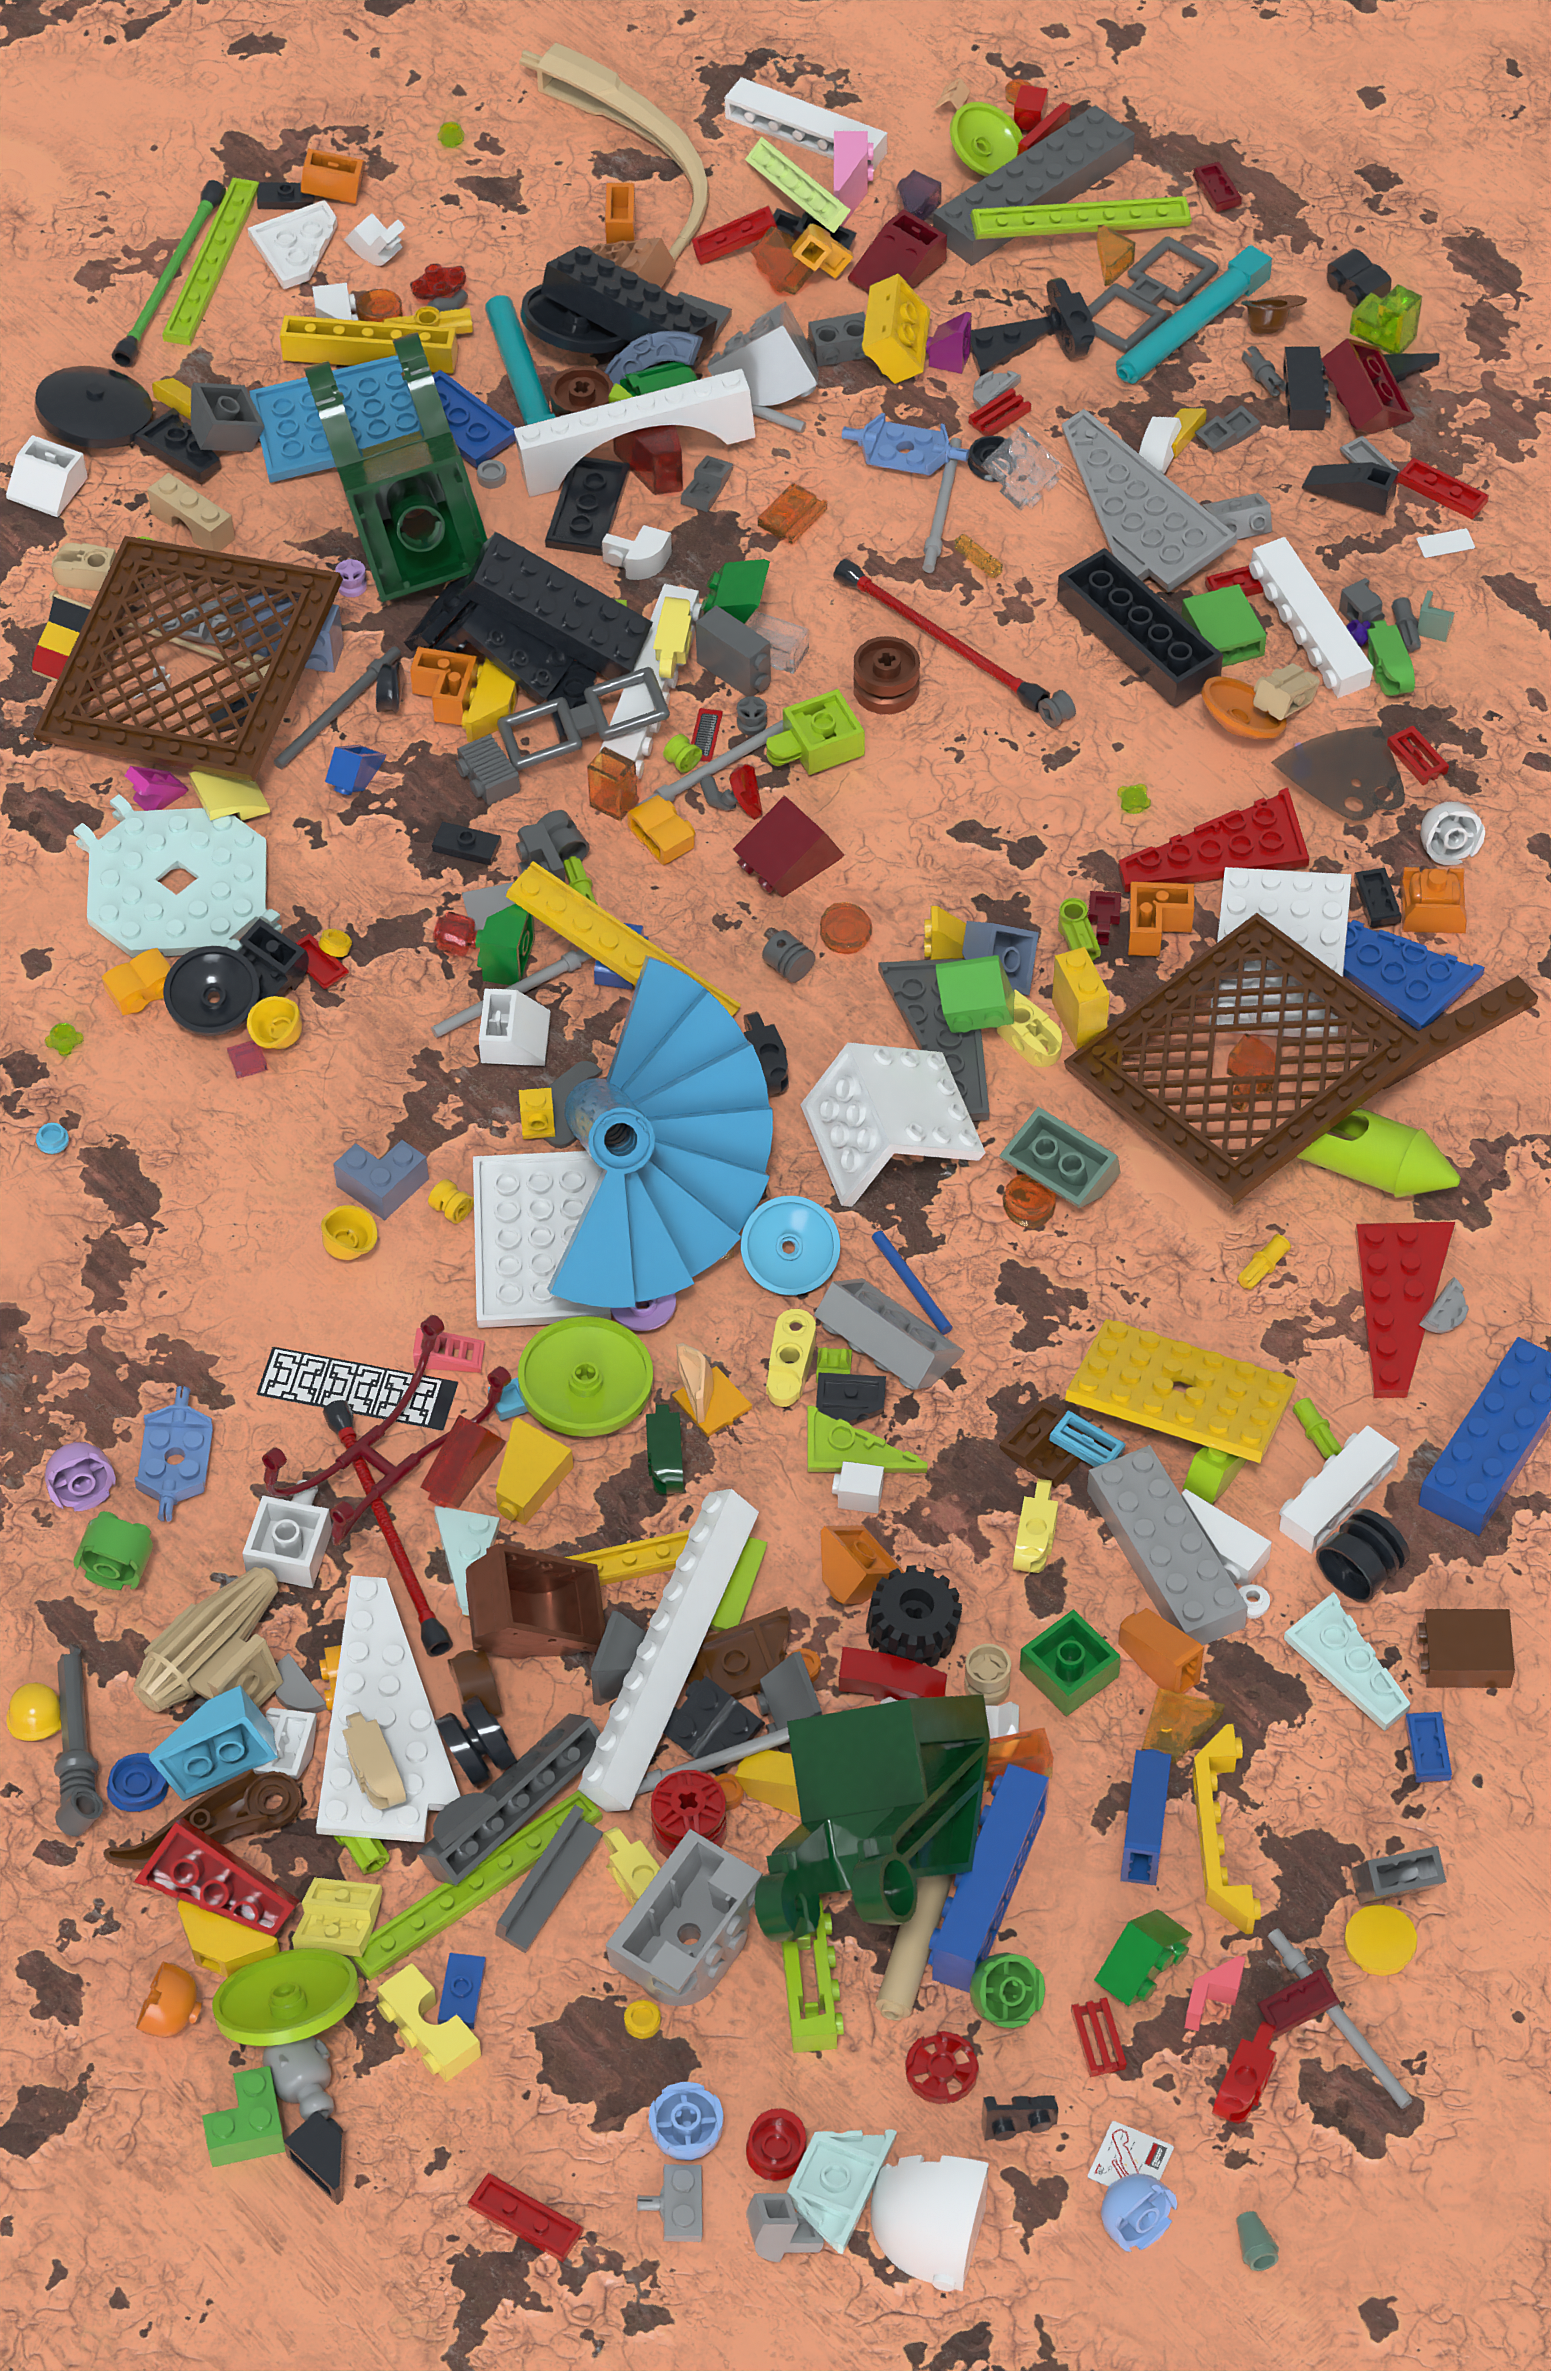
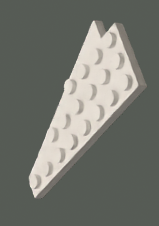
(384, 1685)

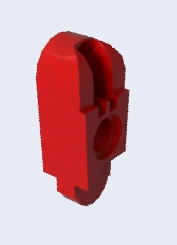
(1246, 2076)

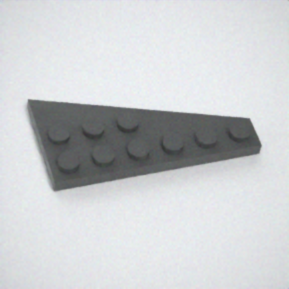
(919, 1002)

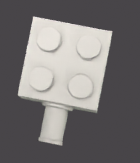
(289, 1538)

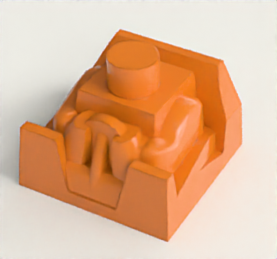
(1433, 900)

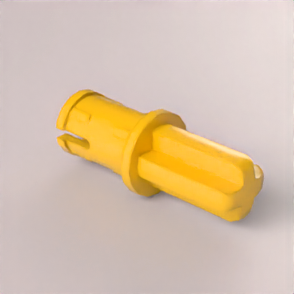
(1264, 1261)

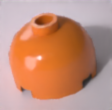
(169, 2002)

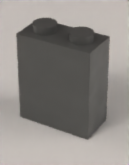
(733, 652)
(1398, 1875)

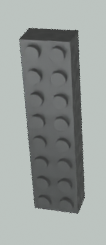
(1042, 175)

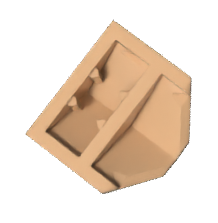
(696, 1378)

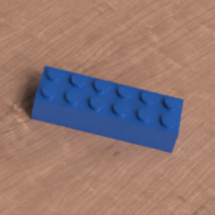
(1492, 1440)
(986, 1891)

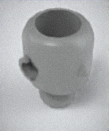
(301, 2075)

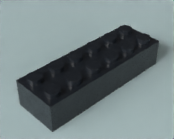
(621, 299)
(556, 607)
(1139, 627)

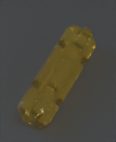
(978, 556)

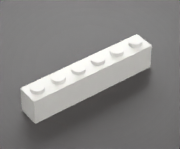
(795, 120)
(1310, 617)

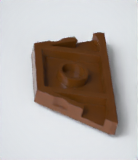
(743, 1653)

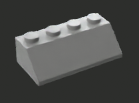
(887, 1333)

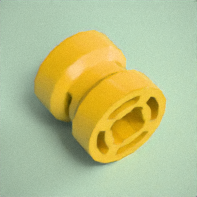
(452, 1202)

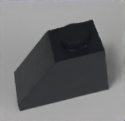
(319, 2153)

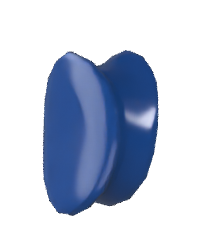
(136, 1784)

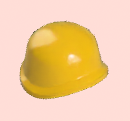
(274, 1022)
(348, 1232)
(33, 1712)

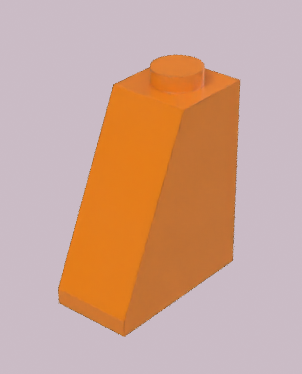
(1162, 1651)

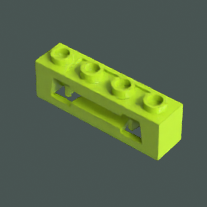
(816, 2030)

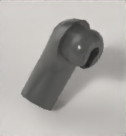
(452, 303)
(715, 798)

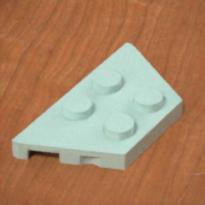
(837, 2181)

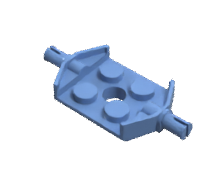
(884, 440)
(168, 1433)

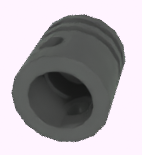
(790, 960)

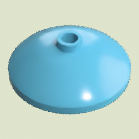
(807, 1228)

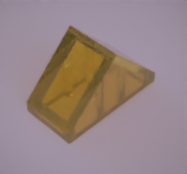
(1114, 252)

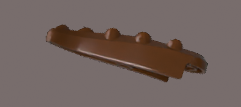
(223, 1814)

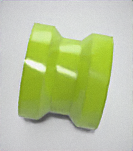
(682, 753)

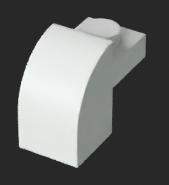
(375, 242)
(640, 557)

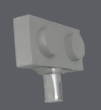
(678, 2203)

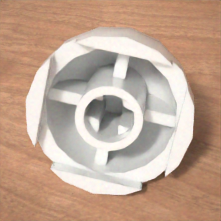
(1451, 832)

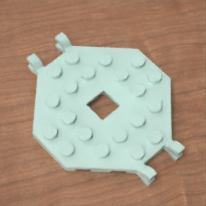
(143, 914)

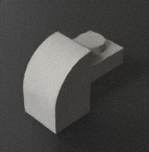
(779, 2228)

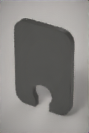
(560, 1090)

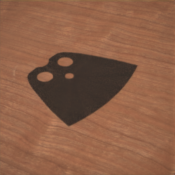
(1332, 760)

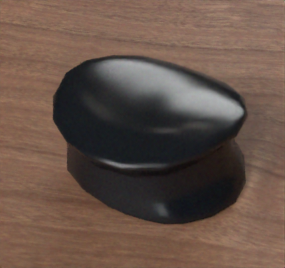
(980, 451)
(389, 687)

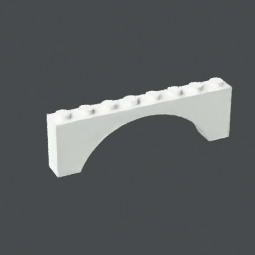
(555, 445)

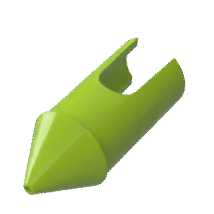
(1383, 1155)

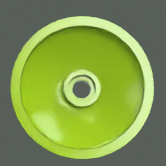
(984, 137)

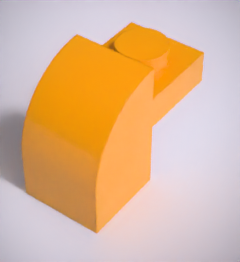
(818, 249)

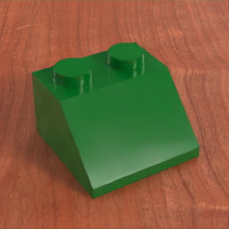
(737, 588)
(505, 945)

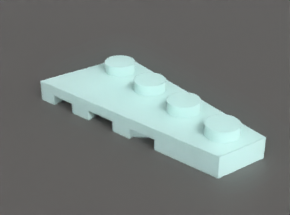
(1342, 1656)

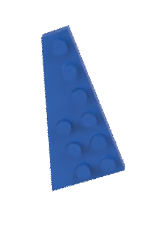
(1405, 974)

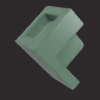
(1434, 622)

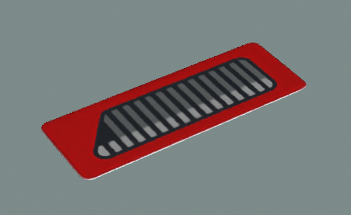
(706, 731)

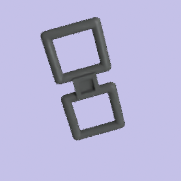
(1148, 292)
(583, 719)

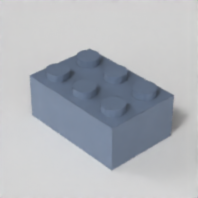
(327, 646)

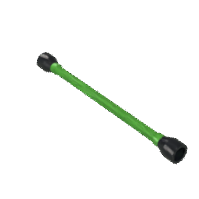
(128, 347)

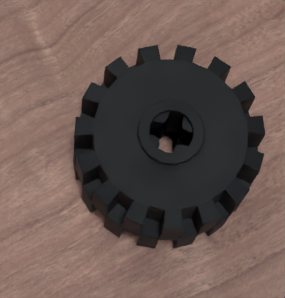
(914, 1616)

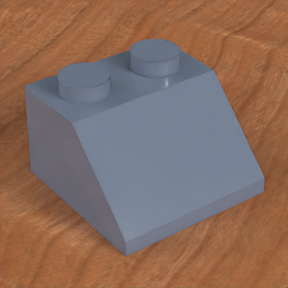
(1013, 945)

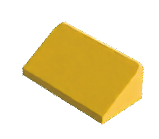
(174, 395)
(1191, 421)

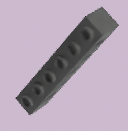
(519, 1795)

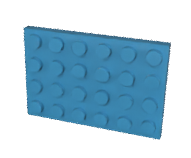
(293, 432)

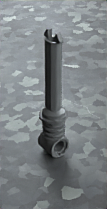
(76, 1765)

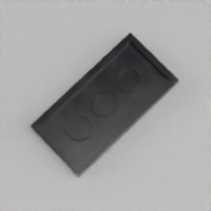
(587, 505)

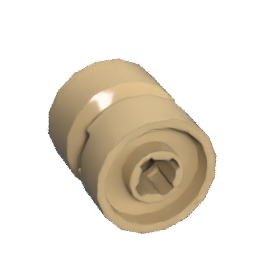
(988, 1673)

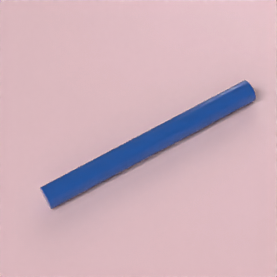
(912, 1282)

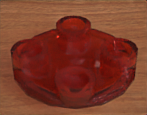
(438, 282)

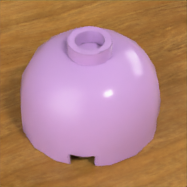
(79, 1476)

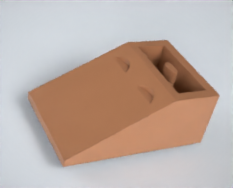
(644, 257)

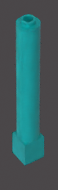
(1244, 276)
(517, 360)

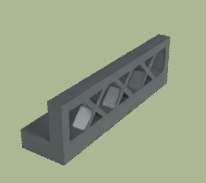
(548, 1881)

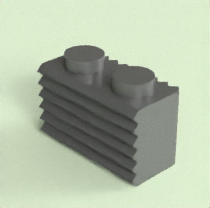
(488, 770)

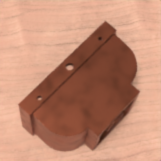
(533, 1604)

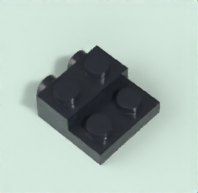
(711, 1722)

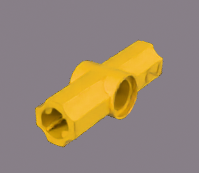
(431, 316)

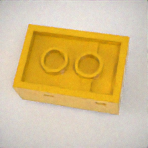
(896, 329)

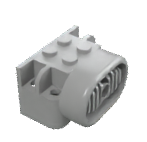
(693, 1896)

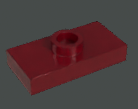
(1217, 186)
(1299, 2002)

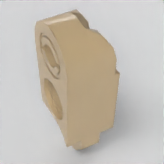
(82, 565)
(372, 1762)

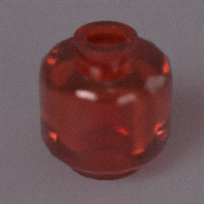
(455, 934)

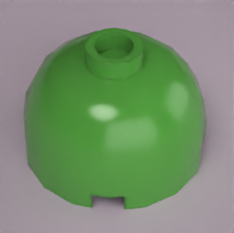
(1007, 1989)

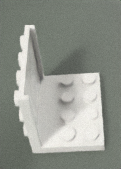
(886, 1104)

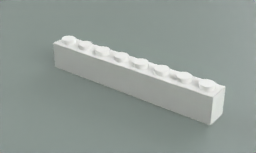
(636, 698)

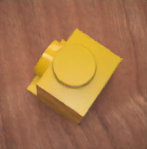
(536, 1113)

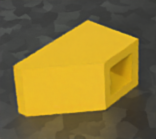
(943, 935)

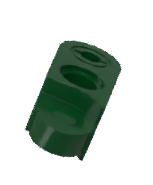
(664, 1450)

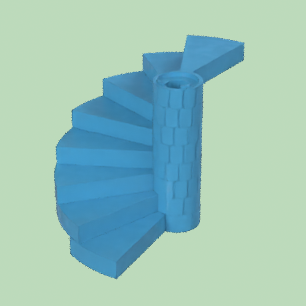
(678, 1143)

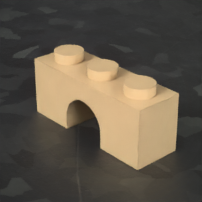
(176, 501)

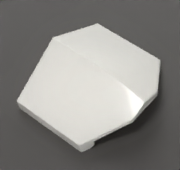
(294, 1741)

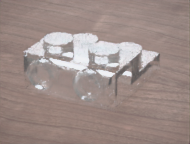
(1023, 469)

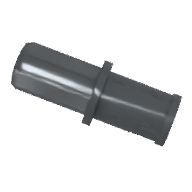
(1406, 623)

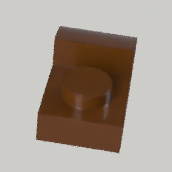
(474, 1677)

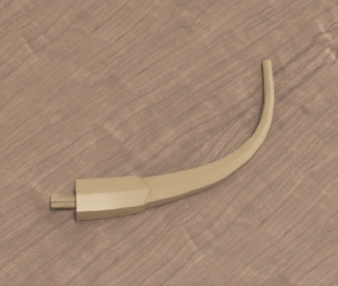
(600, 91)

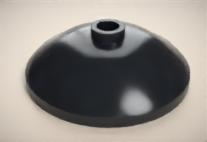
(209, 974)

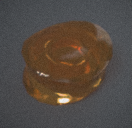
(378, 305)
(845, 928)
(1028, 1202)

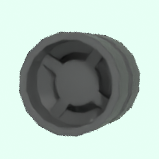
(565, 835)

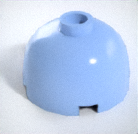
(686, 2121)
(1137, 2210)

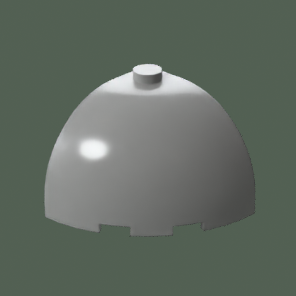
(772, 358)

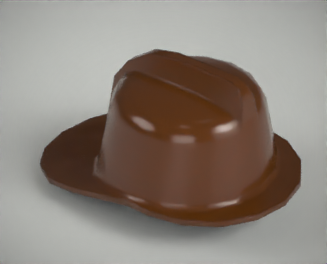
(1271, 313)

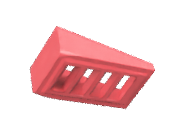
(446, 1360)

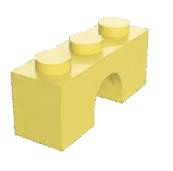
(444, 2047)

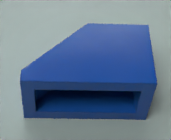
(353, 768)

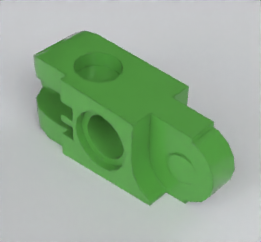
(1389, 659)

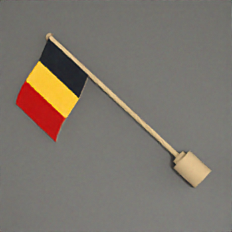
(63, 629)

